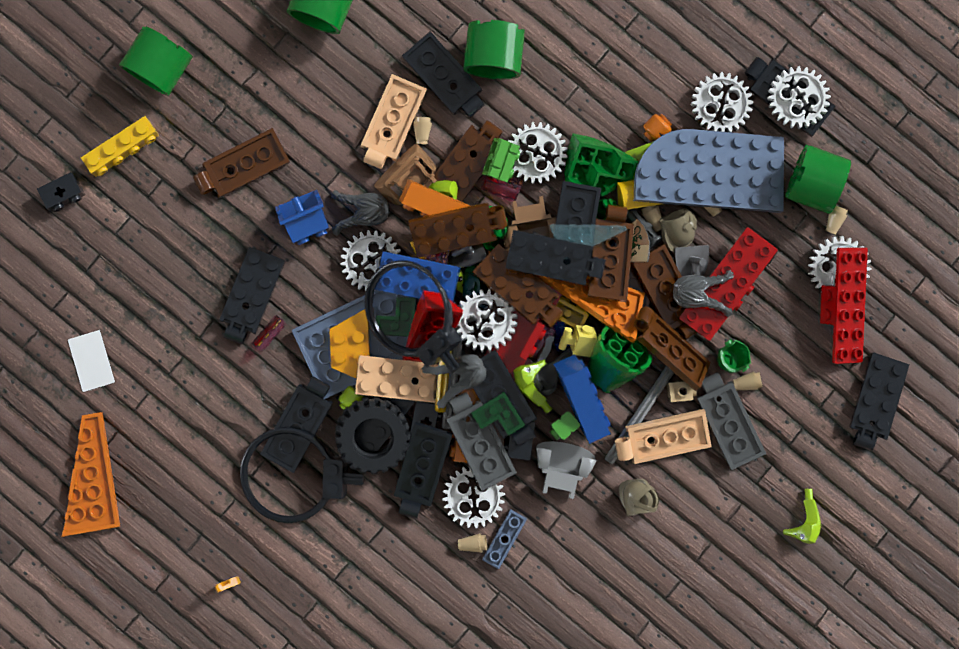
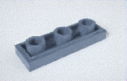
(511, 528)

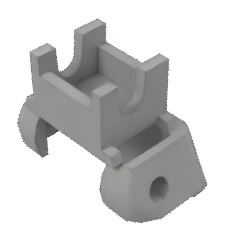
(563, 465)

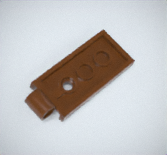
(249, 160)
(461, 166)
(449, 232)
(617, 266)
(658, 280)
(514, 285)
(672, 348)

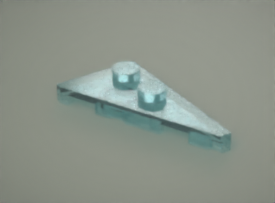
(586, 234)

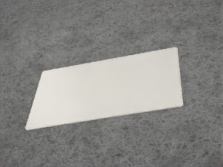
(91, 360)

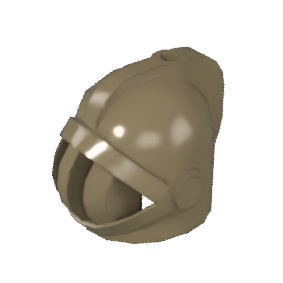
(678, 229)
(638, 497)

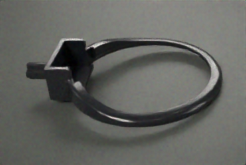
(436, 347)
(334, 476)

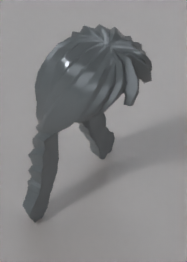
(372, 210)
(690, 292)
(471, 372)
(547, 378)

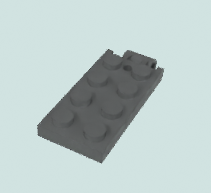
(729, 422)
(479, 446)

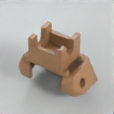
(406, 168)
(530, 219)

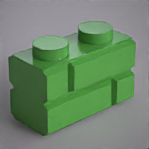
(501, 160)
(564, 426)

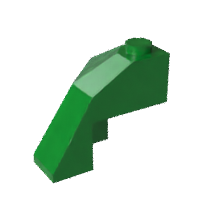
(597, 164)

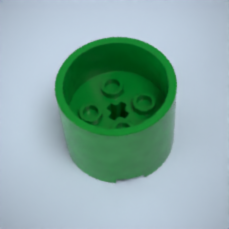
(320, 14)
(494, 50)
(156, 60)
(818, 179)

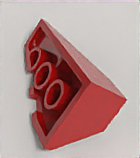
(428, 320)

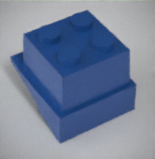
(303, 217)

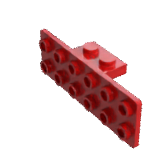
(746, 261)
(845, 305)
(523, 341)

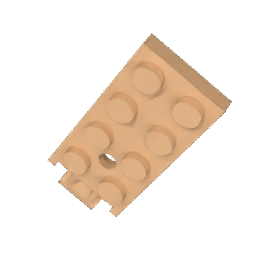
(394, 114)
(393, 379)
(671, 437)

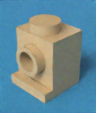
(674, 392)

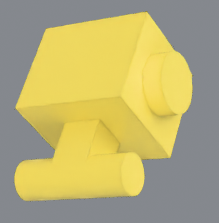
(581, 341)

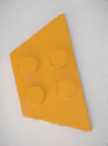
(348, 342)

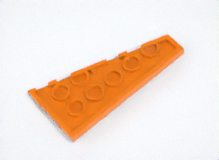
(614, 314)
(92, 490)

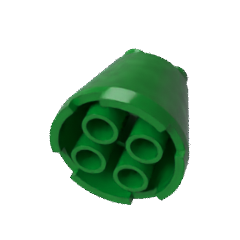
(616, 360)

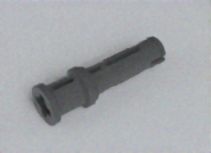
(654, 238)

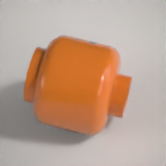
(657, 126)

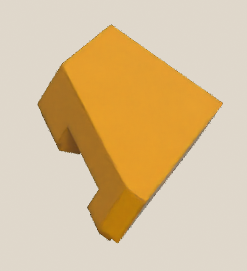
(227, 584)

